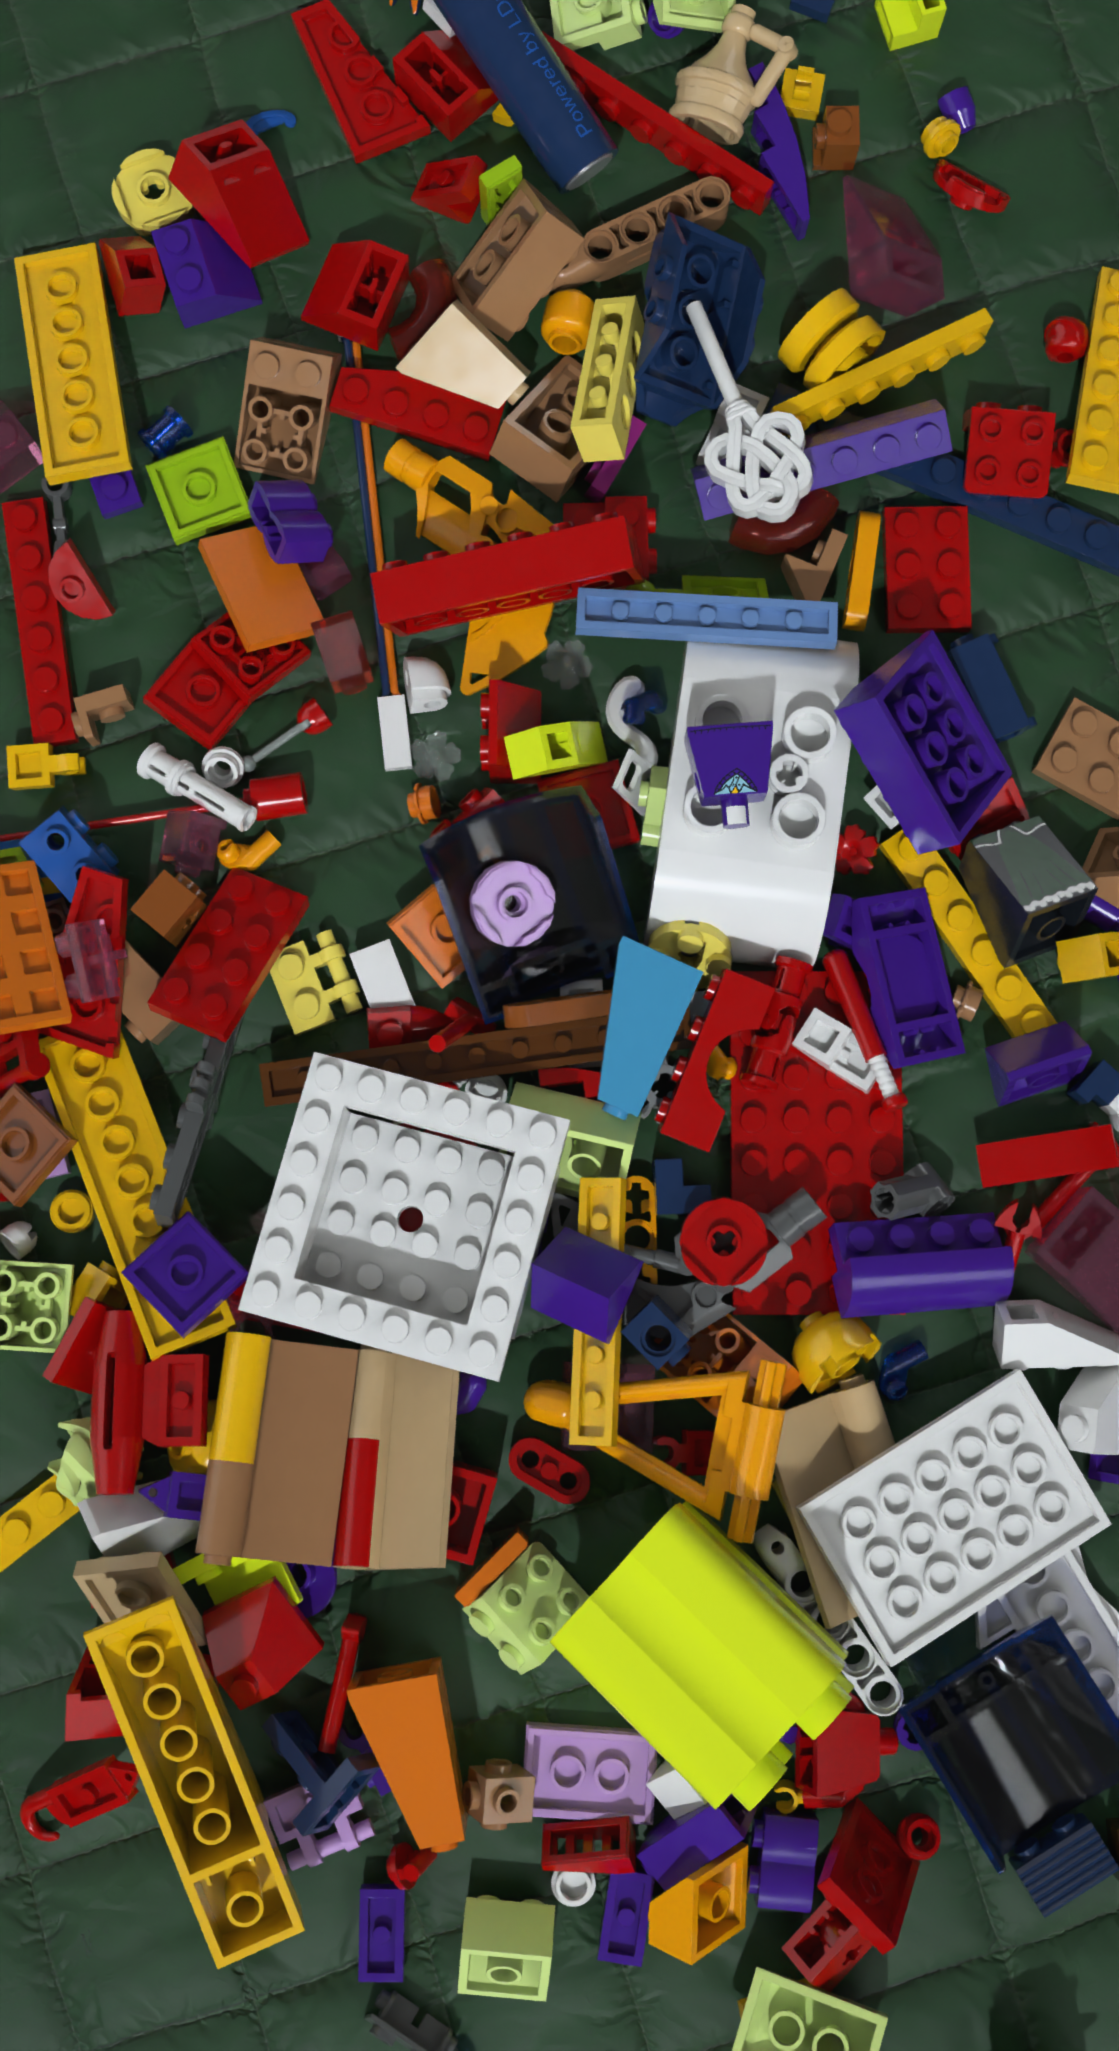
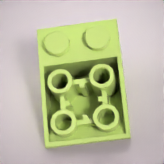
(34, 1304)

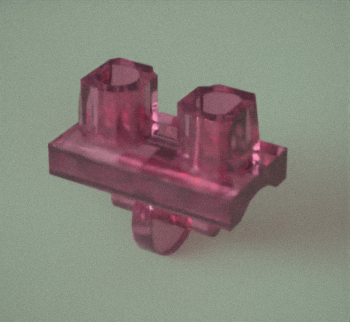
(92, 960)

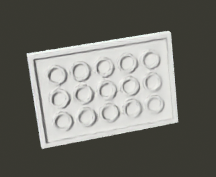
(953, 1516)

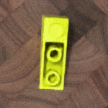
(555, 748)

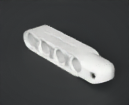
(783, 1564)

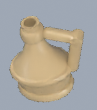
(717, 88)

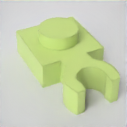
(652, 796)

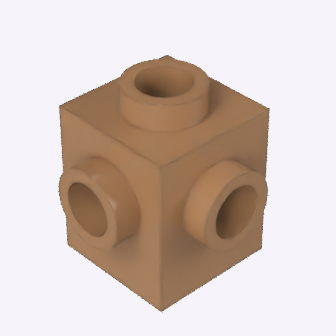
(499, 1794)

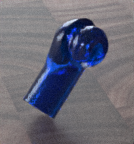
(635, 707)
(895, 1369)

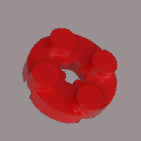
(723, 1267)

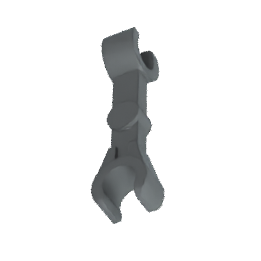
(58, 498)

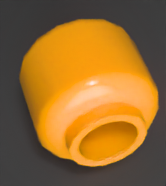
(567, 321)

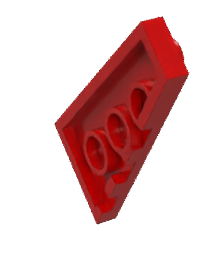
(362, 97)
(96, 1023)

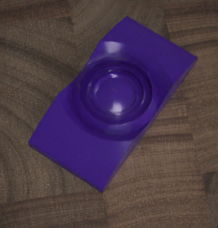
(906, 977)

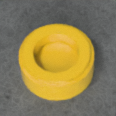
(72, 1211)

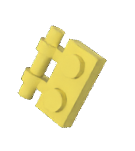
(302, 990)

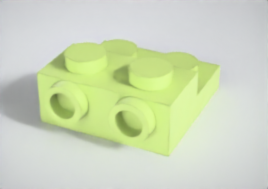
(594, 21)

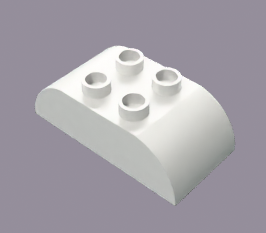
(774, 878)

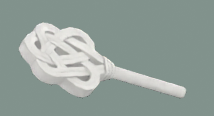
(757, 448)

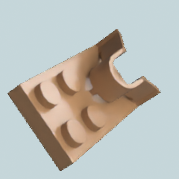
(1084, 757)

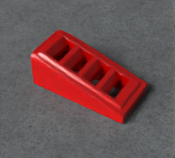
(590, 1861)

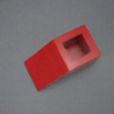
(133, 274)

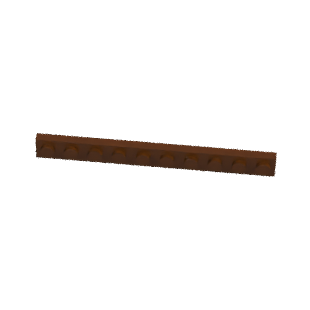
(467, 1057)

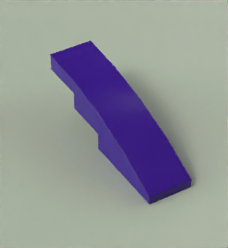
(781, 158)

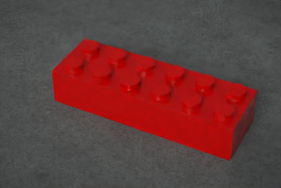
(507, 575)

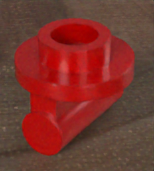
(406, 1865)

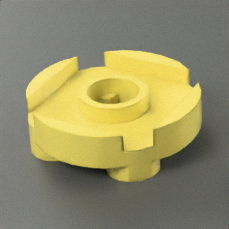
(132, 184)
(706, 940)

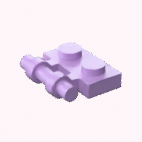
(285, 1807)

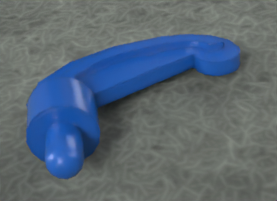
(271, 119)

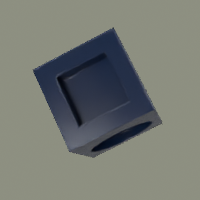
(658, 1313)

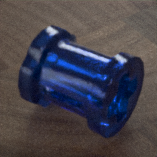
(165, 433)

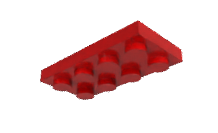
(228, 954)

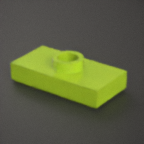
(497, 187)

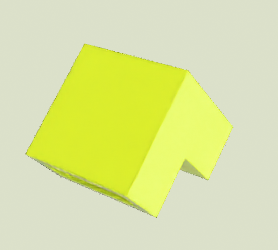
(909, 20)

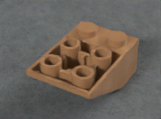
(285, 409)

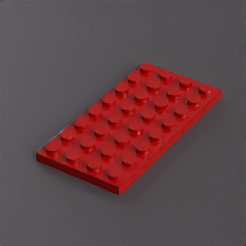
(812, 1136)

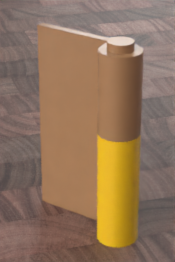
(277, 1451)

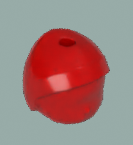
(1066, 339)

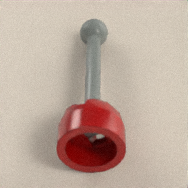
(310, 720)

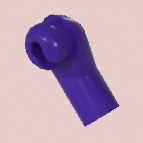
(470, 1392)

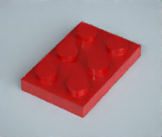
(926, 569)
(868, 1876)

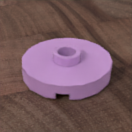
(533, 903)

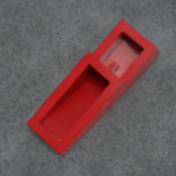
(1047, 1155)

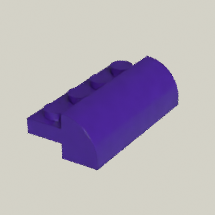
(920, 1264)

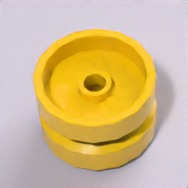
(830, 340)

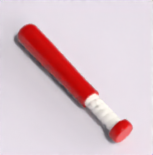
(858, 1015)

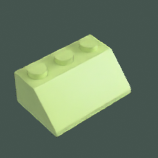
(596, 1141)

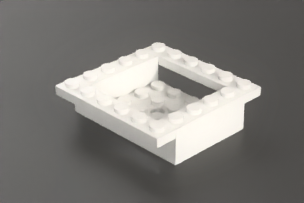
(333, 1230)

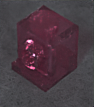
(191, 841)

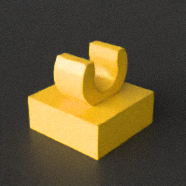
(802, 92)

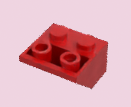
(443, 82)
(358, 291)
(504, 712)

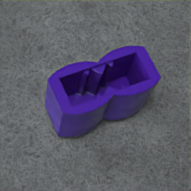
(290, 521)
(784, 1860)

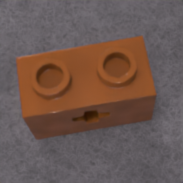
(171, 906)

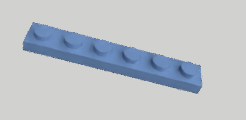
(706, 618)

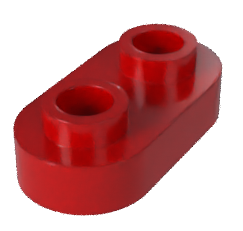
(547, 1472)

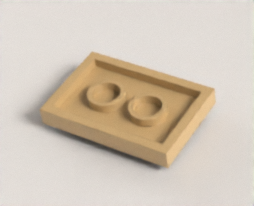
(133, 1582)

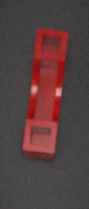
(733, 1006)

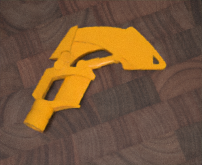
(496, 643)

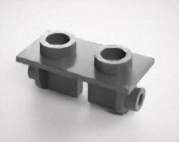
(395, 2021)

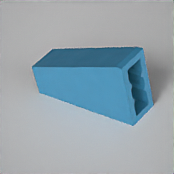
(643, 1018)

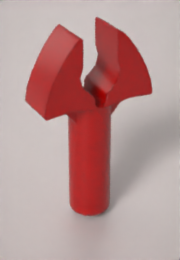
(1016, 1236)

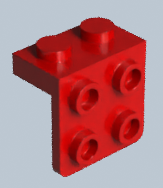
(1008, 450)

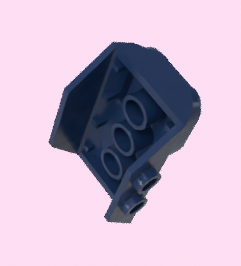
(687, 267)

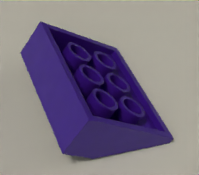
(925, 744)

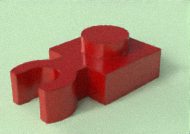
(691, 1452)

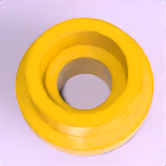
(940, 137)

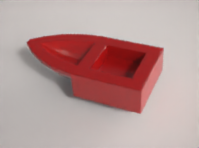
(403, 1024)

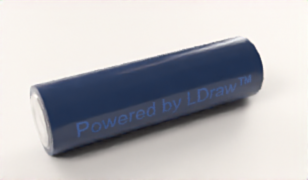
(532, 88)

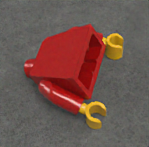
(838, 1760)

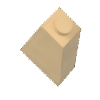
(466, 360)

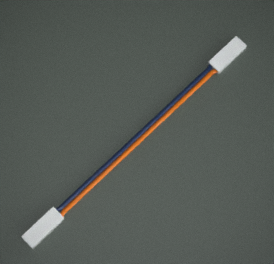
(391, 708)

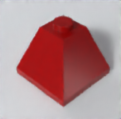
(258, 1642)

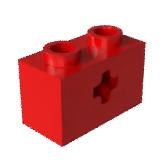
(826, 1947)

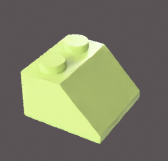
(506, 1948)

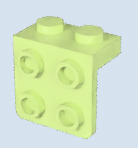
(526, 1608)

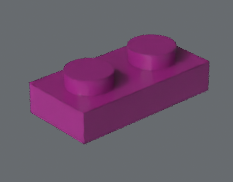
(603, 473)

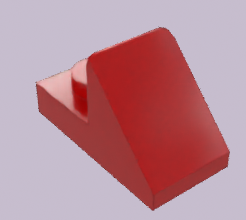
(451, 187)

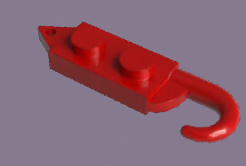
(81, 1796)

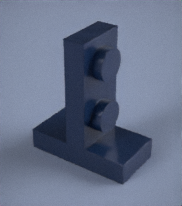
(318, 1772)

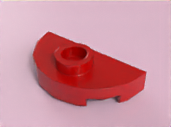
(968, 190)
(76, 585)

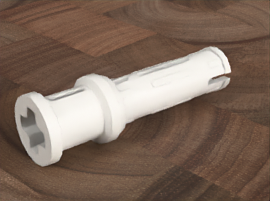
(181, 779)

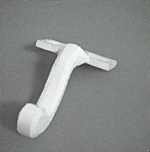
(645, 749)

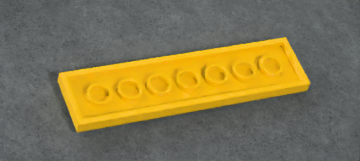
(121, 1163)

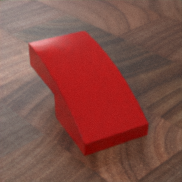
(570, 1076)

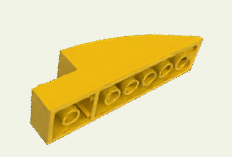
(197, 1780)

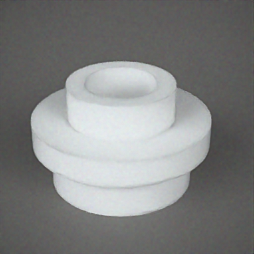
(218, 776)

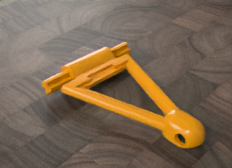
(741, 1448)

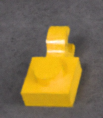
(36, 766)

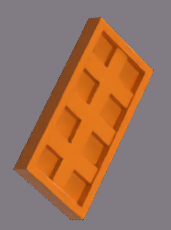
(30, 969)

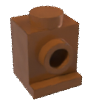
(836, 139)

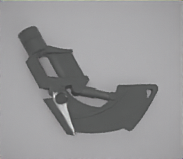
(697, 1301)

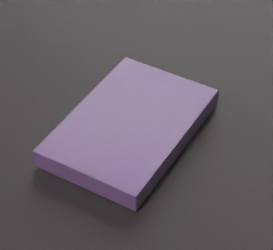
(590, 1772)

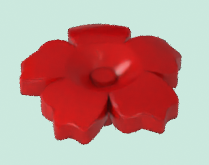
(855, 850)

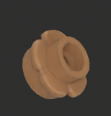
(967, 1000)

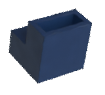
(669, 1191)

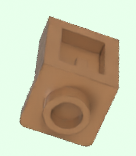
(103, 705)

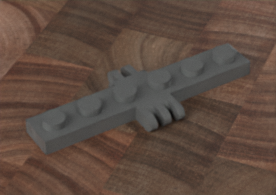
(194, 1121)

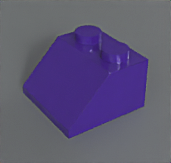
(203, 272)

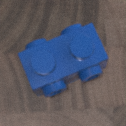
(64, 860)

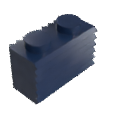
(1062, 1863)

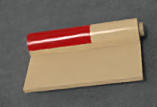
(397, 1464)

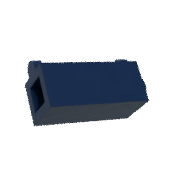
(989, 686)

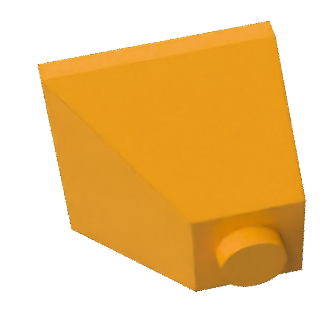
(702, 1908)

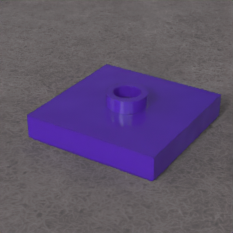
(185, 1274)

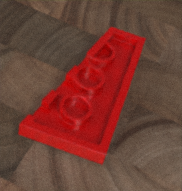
(417, 410)

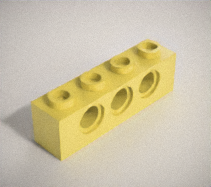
(607, 380)

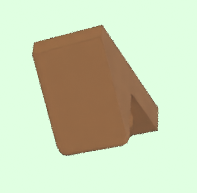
(810, 580)

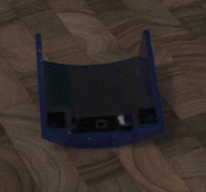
(591, 913)
(1017, 1736)

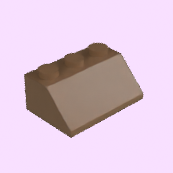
(516, 261)

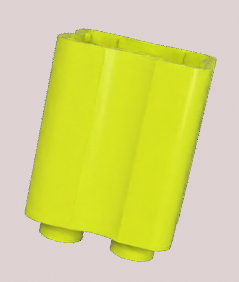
(707, 1657)

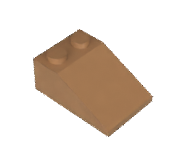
(538, 434)

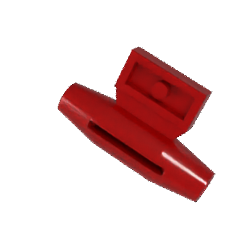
(141, 1402)

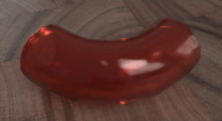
(433, 295)
(804, 526)

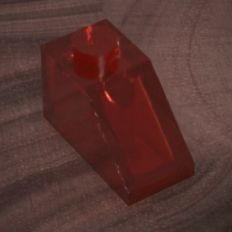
(343, 653)

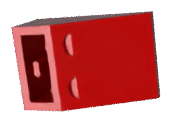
(239, 192)

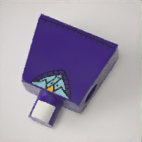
(730, 766)

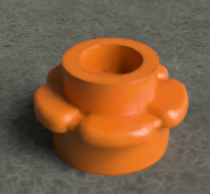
(424, 803)

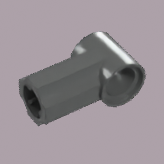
(915, 1192)

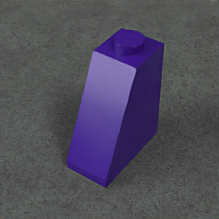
(693, 1840)

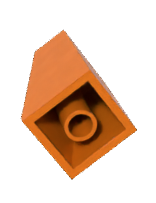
(413, 1739)

